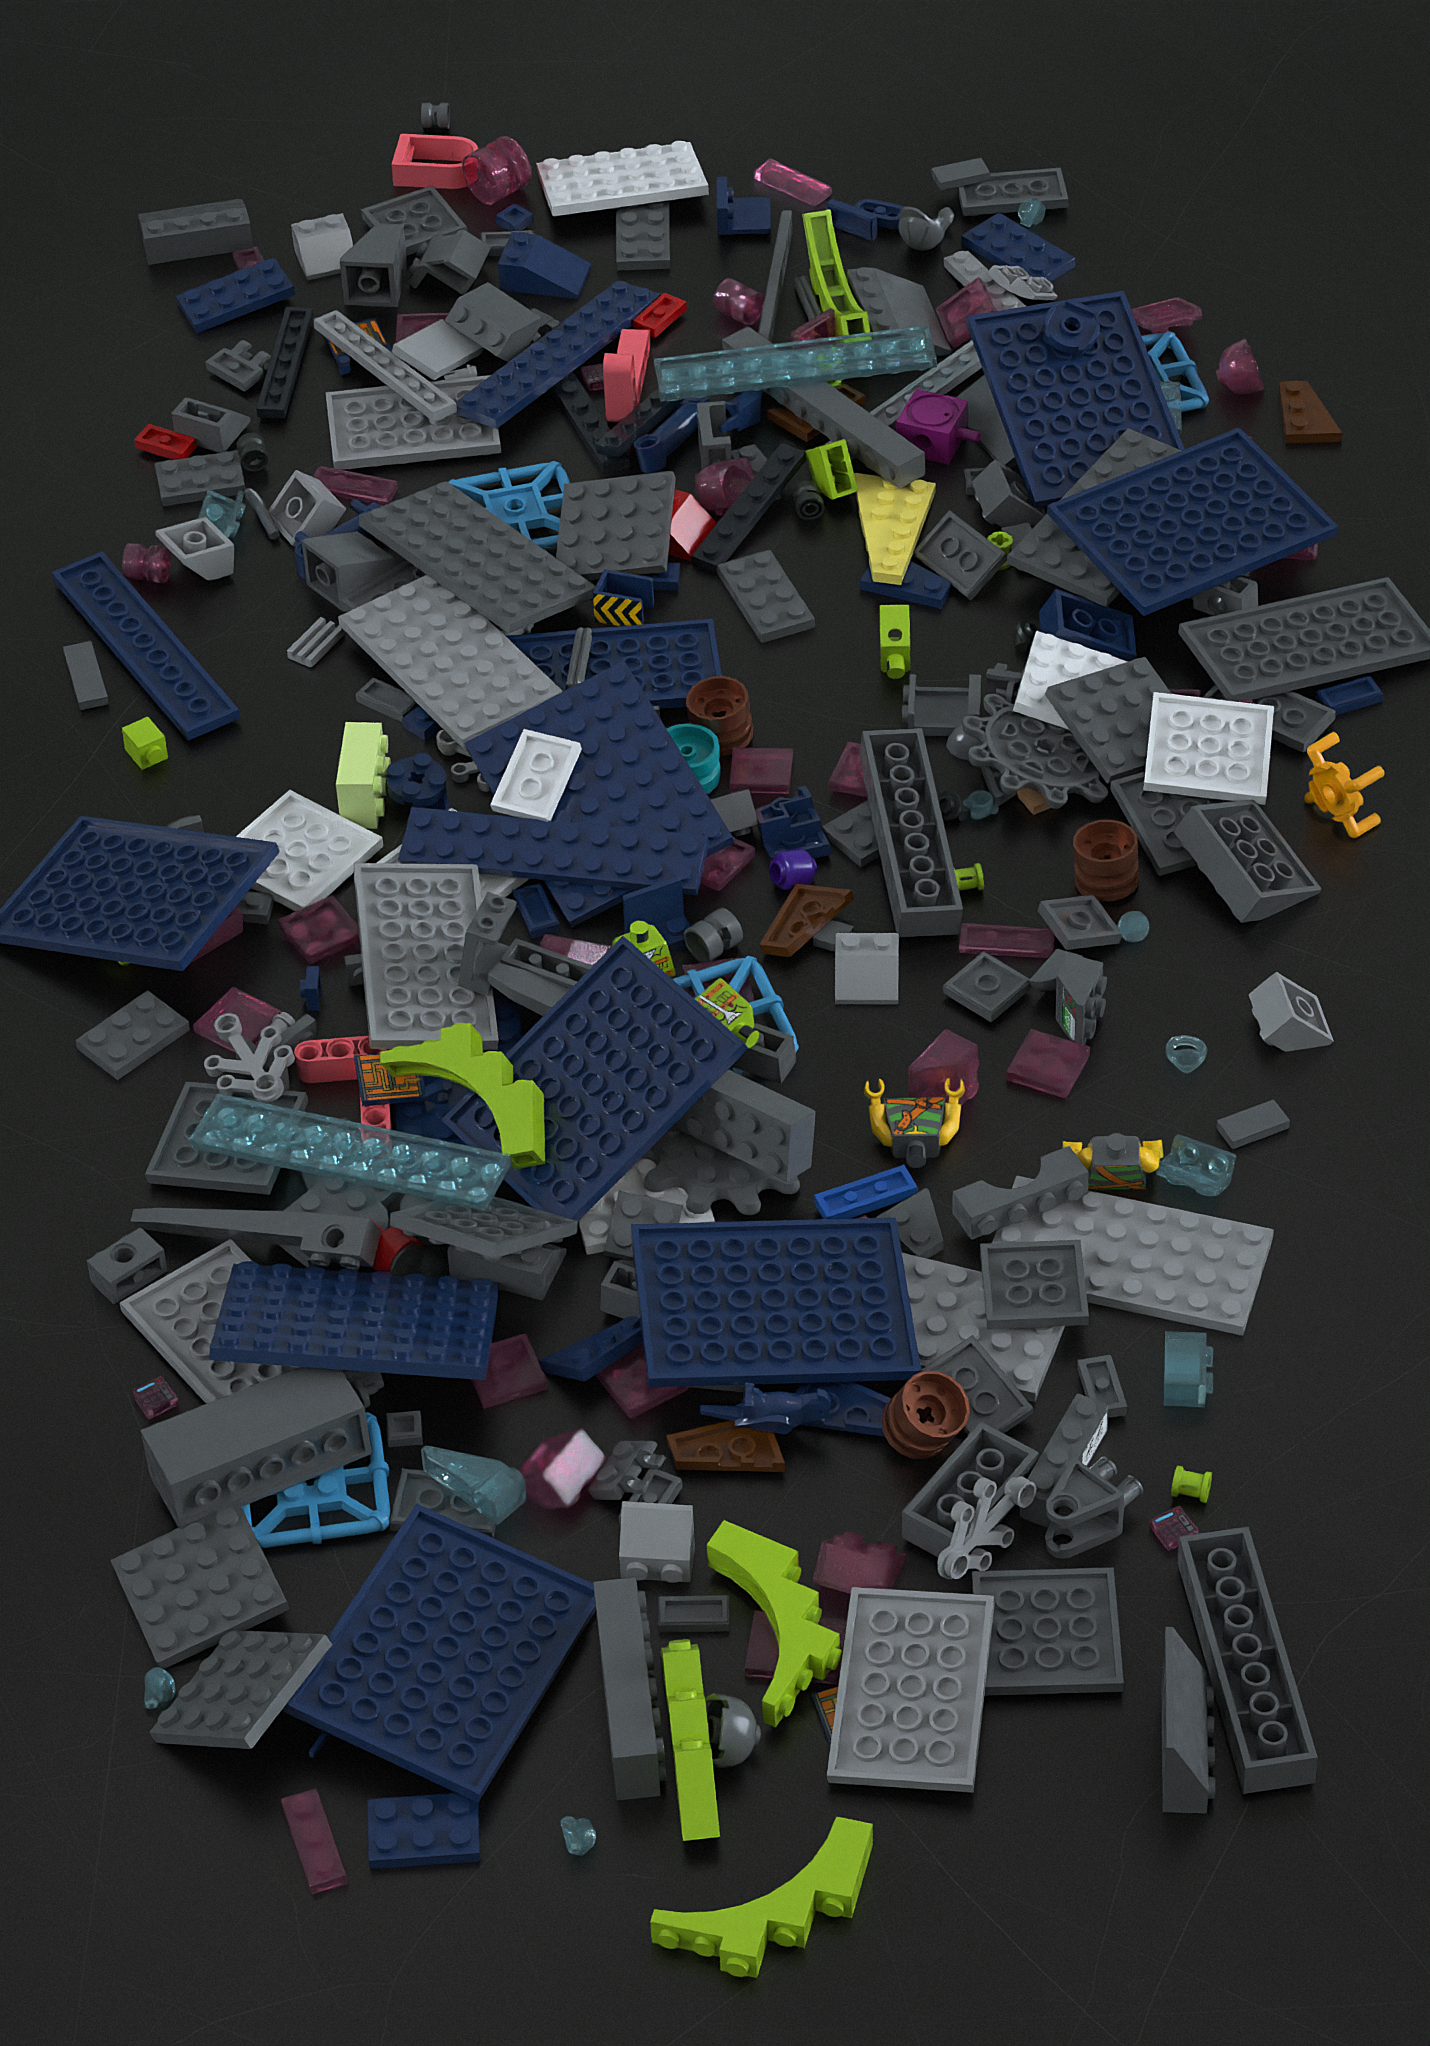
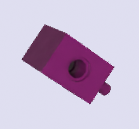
(936, 424)

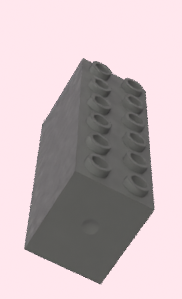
(256, 1442)

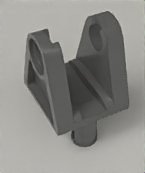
(1089, 1507)

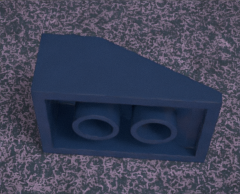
(541, 267)
(1089, 625)

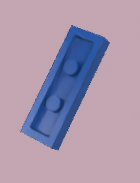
(866, 1194)

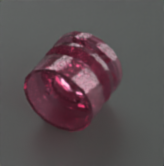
(496, 170)

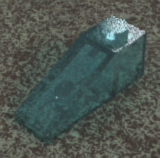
(477, 1480)

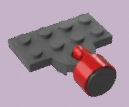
(395, 1251)

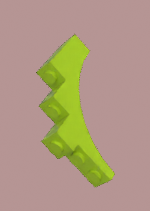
(829, 277)
(460, 1059)
(771, 1578)
(690, 1740)
(783, 1916)

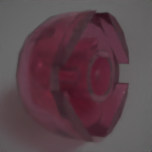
(1239, 369)

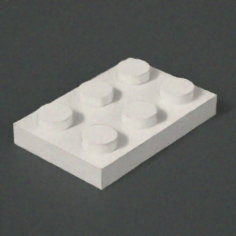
(536, 776)

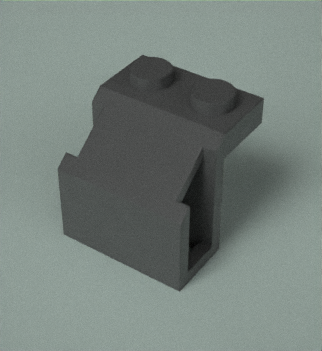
(451, 259)

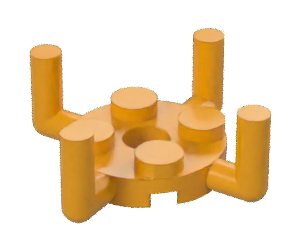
(1336, 791)

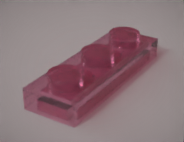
(314, 1841)

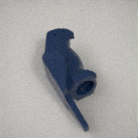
(742, 411)
(773, 1410)

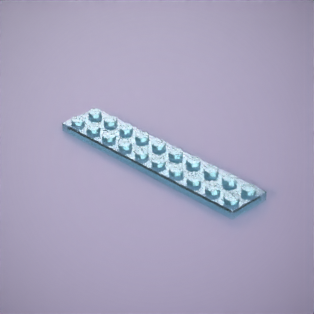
(795, 363)
(351, 1151)

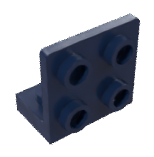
(741, 214)
(661, 907)

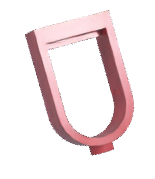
(433, 148)

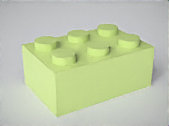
(362, 773)

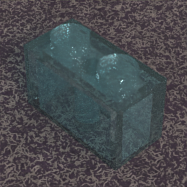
(1186, 1369)

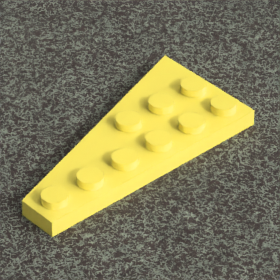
(891, 523)

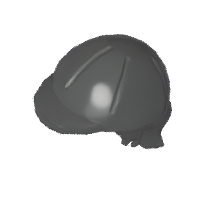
(920, 231)

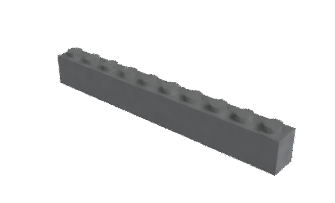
(841, 419)
(769, 1057)

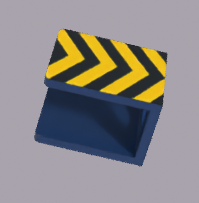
(621, 598)

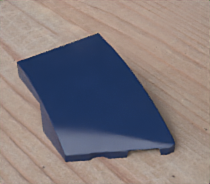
(792, 825)

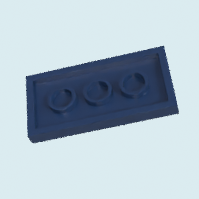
(1013, 245)
(235, 295)

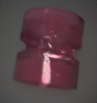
(738, 301)
(138, 565)

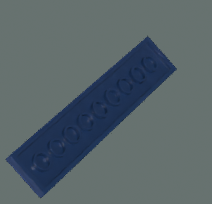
(555, 355)
(146, 646)
(554, 849)

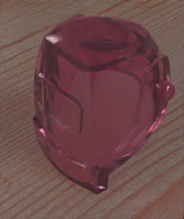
(722, 483)

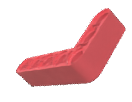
(625, 373)
(334, 1061)

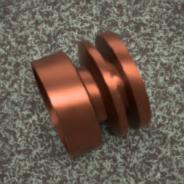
(723, 708)
(1106, 860)
(925, 1415)

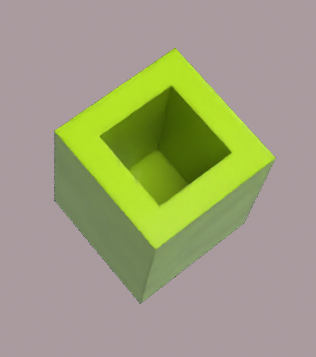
(144, 743)

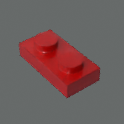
(660, 314)
(165, 442)

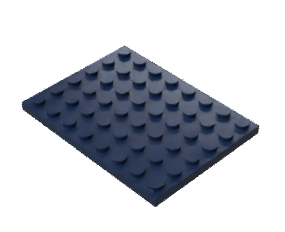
(1064, 406)
(1192, 521)
(623, 776)
(133, 892)
(615, 1075)
(773, 1302)
(356, 1321)
(445, 1652)

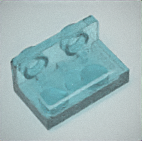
(223, 511)
(1197, 1166)

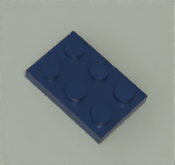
(422, 1830)

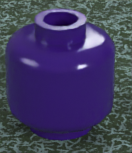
(792, 868)

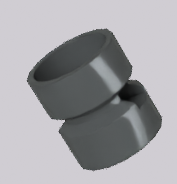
(713, 935)

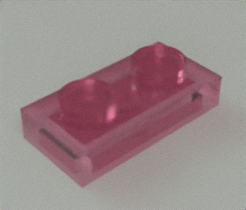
(726, 864)

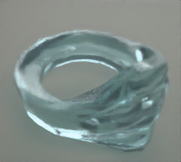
(1186, 1059)

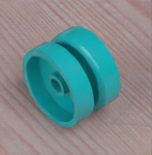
(700, 751)

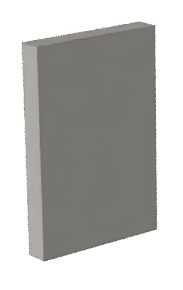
(437, 349)

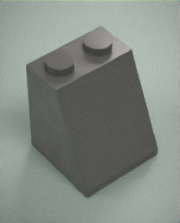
(375, 267)
(343, 564)

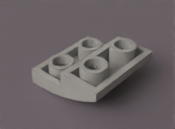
(1018, 282)

